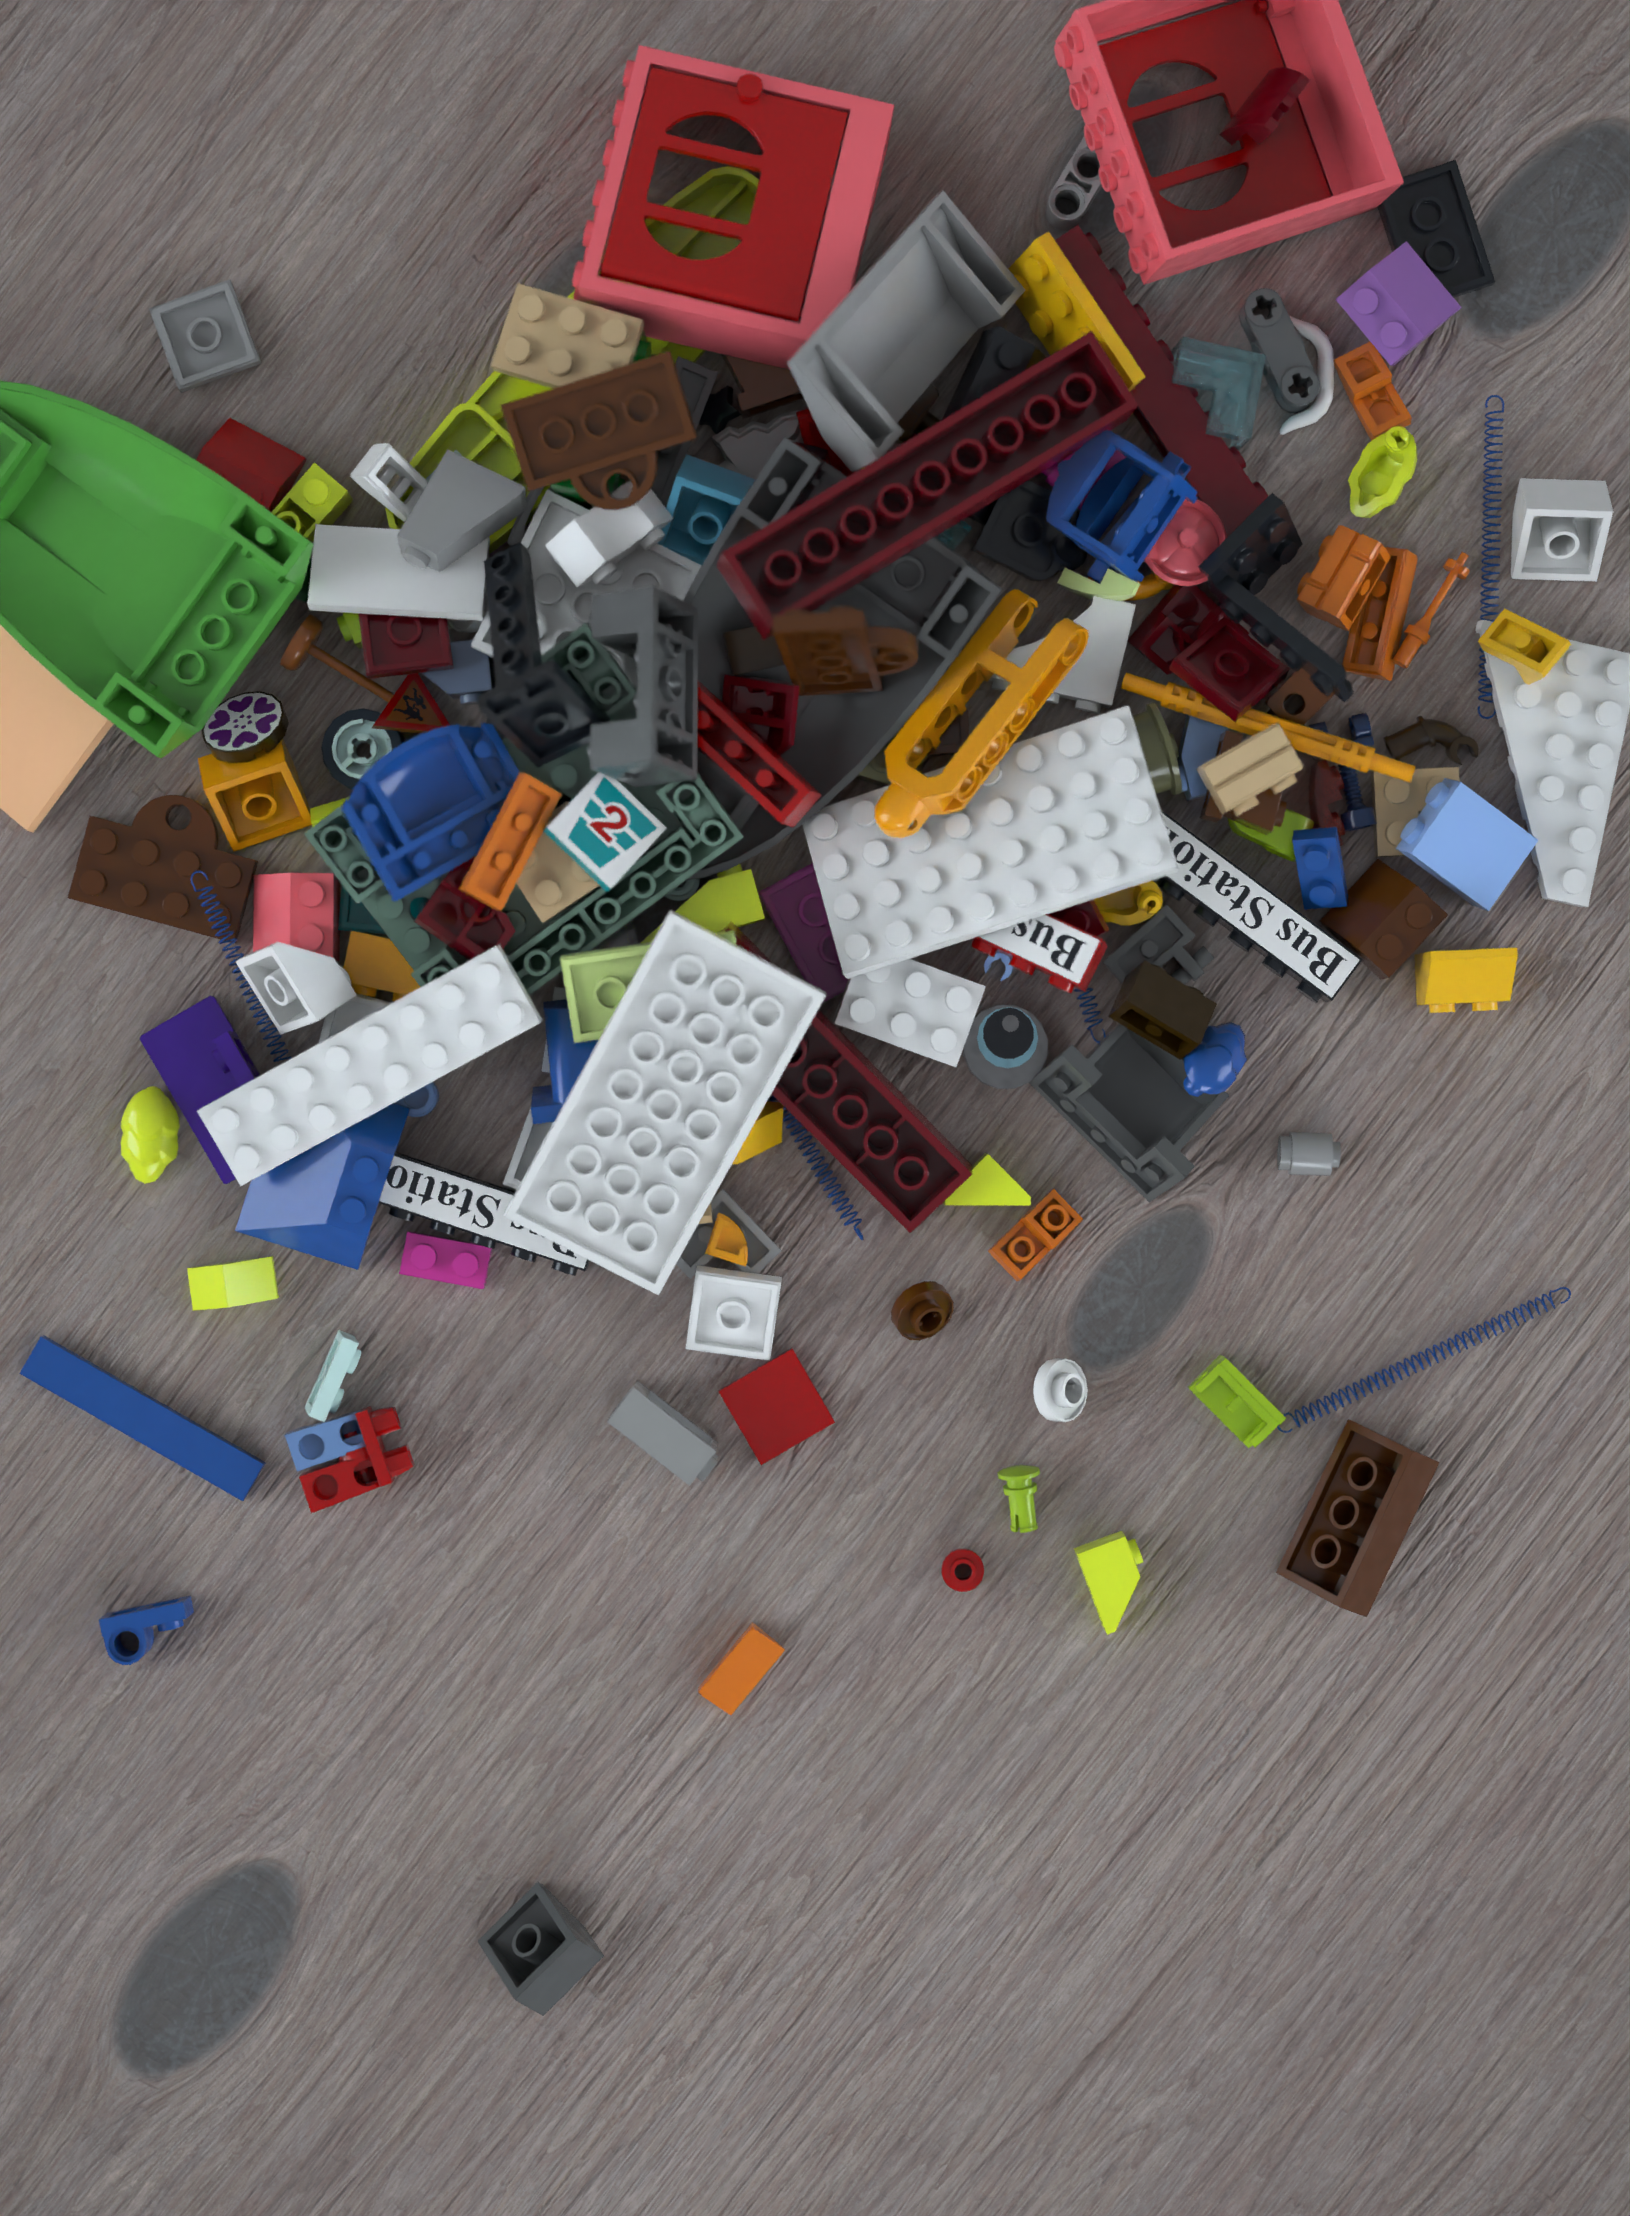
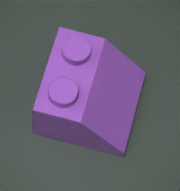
(1398, 303)

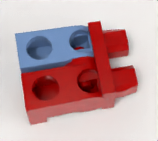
(361, 1453)

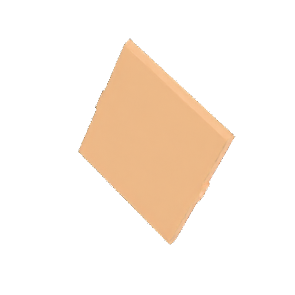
(42, 735)

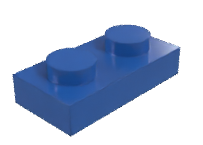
(1320, 868)

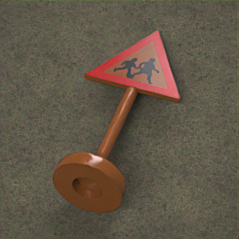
(407, 710)

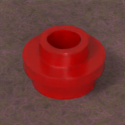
(958, 1557)

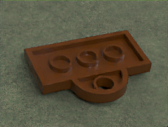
(602, 429)
(839, 651)
(150, 866)

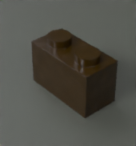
(1162, 1009)

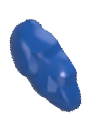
(1216, 1061)

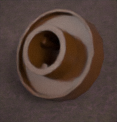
(922, 1310)

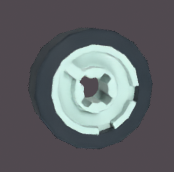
(343, 739)

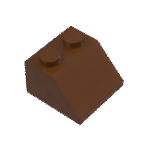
(1384, 919)

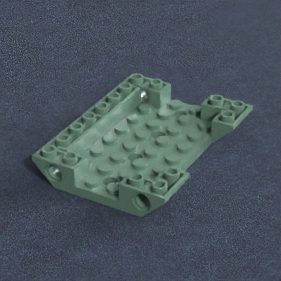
(694, 836)

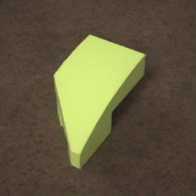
(1112, 587)

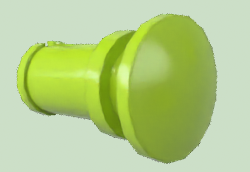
(1021, 1496)

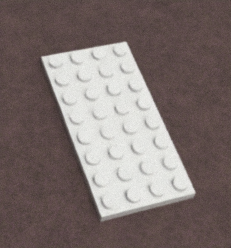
(1042, 833)
(664, 1103)

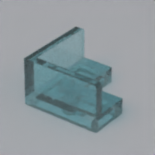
(1231, 376)

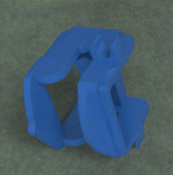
(1146, 522)

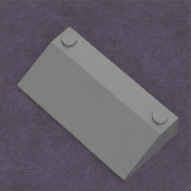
(900, 331)

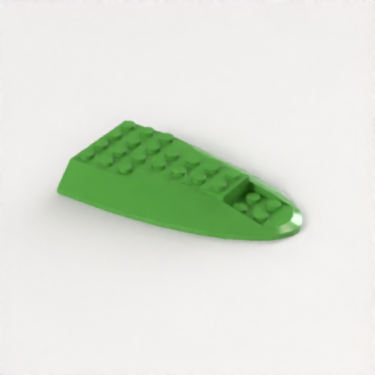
(133, 565)

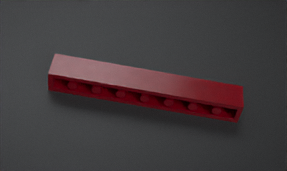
(1165, 408)

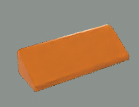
(1380, 623)

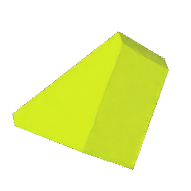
(989, 1186)
(233, 1283)

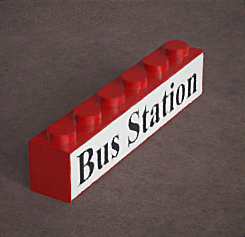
(1049, 946)

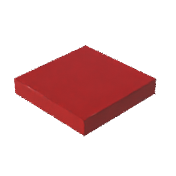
(776, 1406)

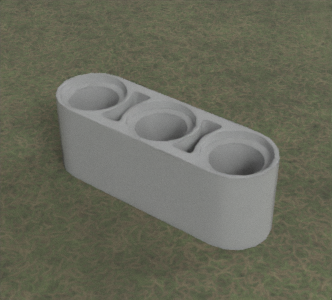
(1074, 187)

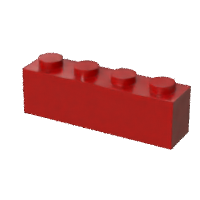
(752, 761)

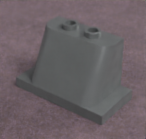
(1129, 1106)

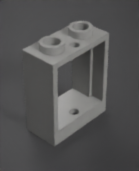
(665, 1434)

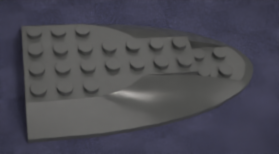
(836, 735)

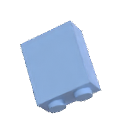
(1466, 843)

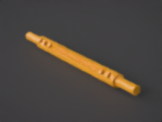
(1253, 721)

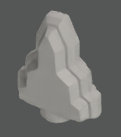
(752, 446)

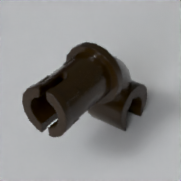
(1429, 733)

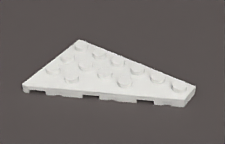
(1564, 757)

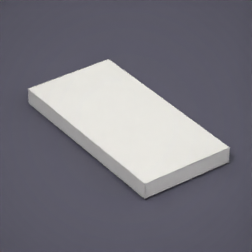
(368, 575)

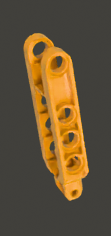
(915, 796)

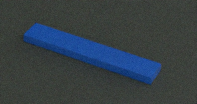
(142, 1418)

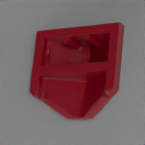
(765, 707)

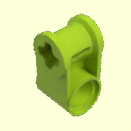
(1280, 840)

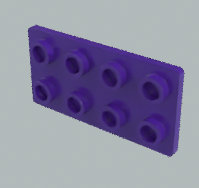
(200, 1063)

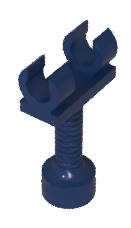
(1357, 814)

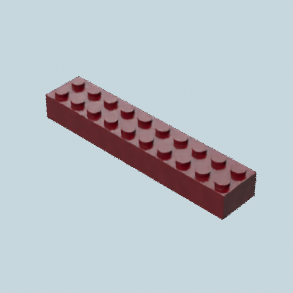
(927, 484)

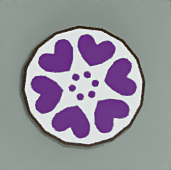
(245, 727)

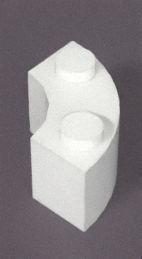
(604, 537)

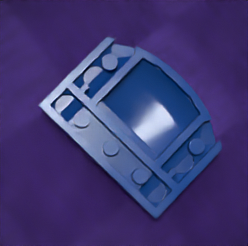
(430, 803)

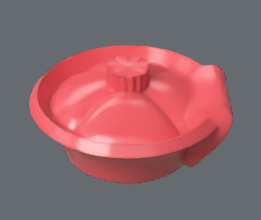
(1186, 543)

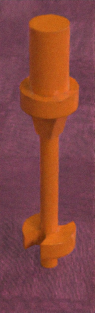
(1418, 633)

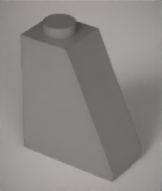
(458, 512)

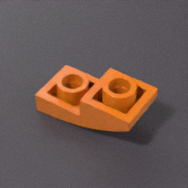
(1035, 1235)

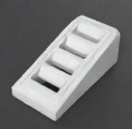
(377, 487)

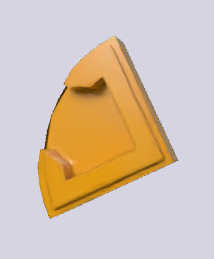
(728, 1241)

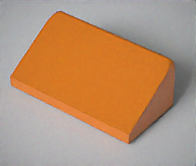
(741, 1669)

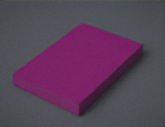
(804, 927)

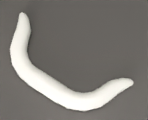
(1325, 374)

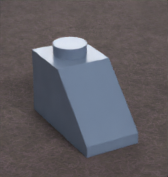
(470, 675)

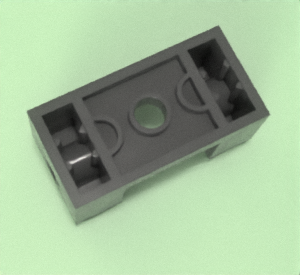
(664, 642)

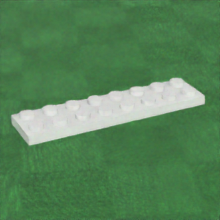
(370, 1065)

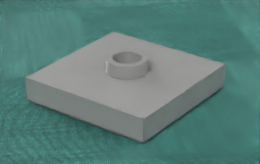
(205, 336)

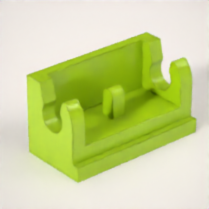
(1236, 1402)

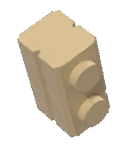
(1251, 768)

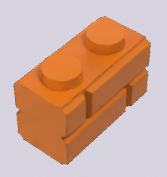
(1342, 577)

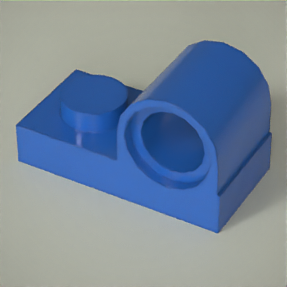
(139, 1620)

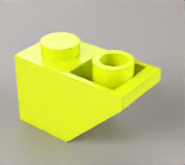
(313, 501)

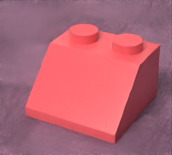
(297, 911)

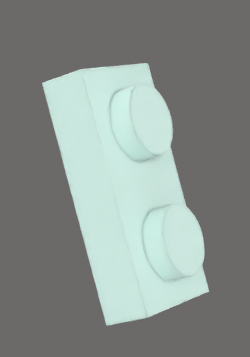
(327, 1392)

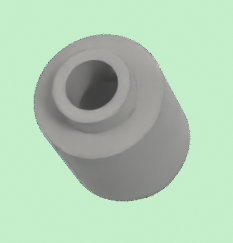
(1308, 1153)

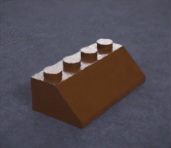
(1357, 1518)

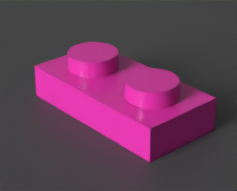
(445, 1260)

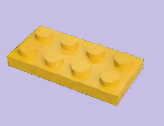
(1063, 308)

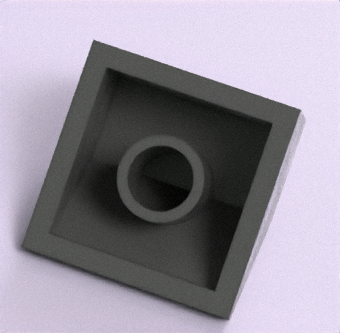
(540, 1949)

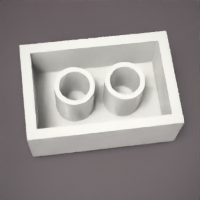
(912, 1008)

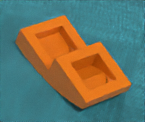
(1371, 391)

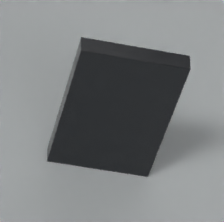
(1440, 226)

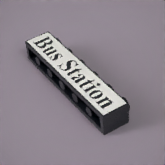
(1256, 917)
(468, 1205)

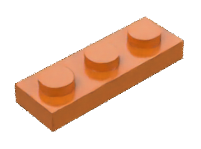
(510, 841)

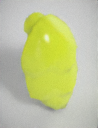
(1382, 472)
(149, 1134)

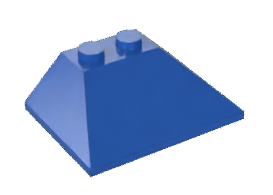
(327, 1193)

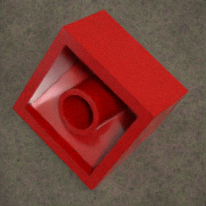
(252, 462)

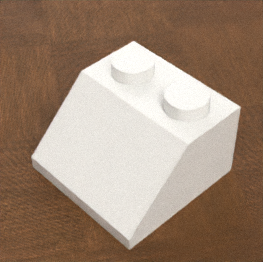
(1559, 529)
(295, 984)

